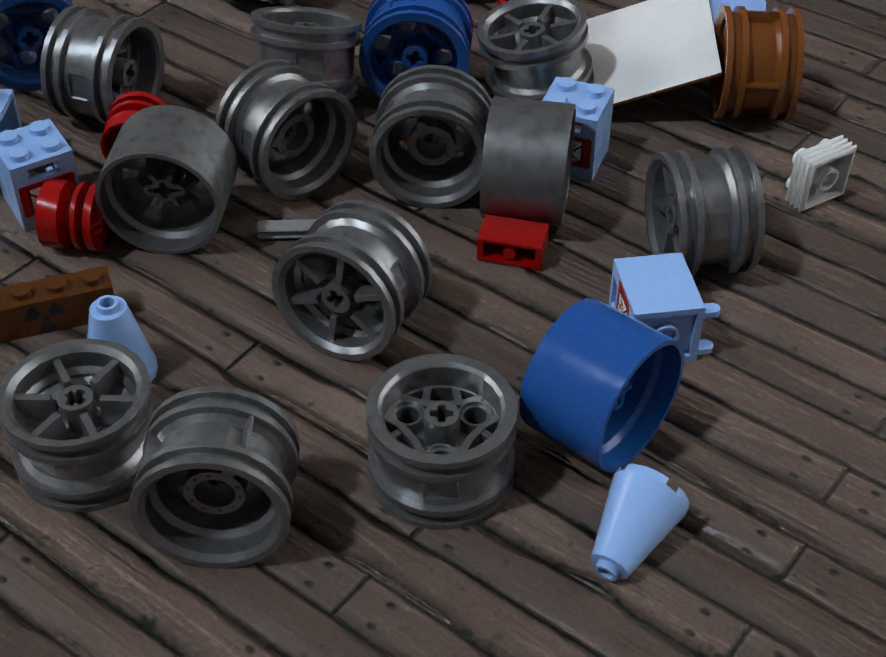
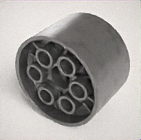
(527, 159)
(159, 201)

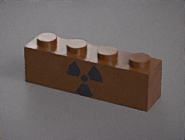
(51, 303)

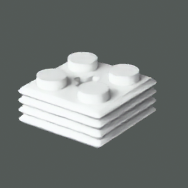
(820, 172)

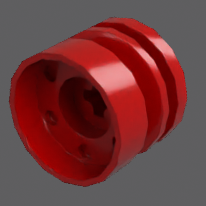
(120, 111)
(70, 217)

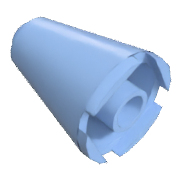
(113, 321)
(635, 520)

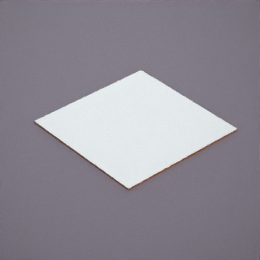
(653, 47)

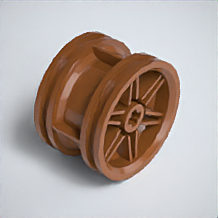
(759, 62)

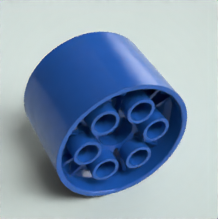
(601, 383)

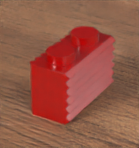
(512, 242)

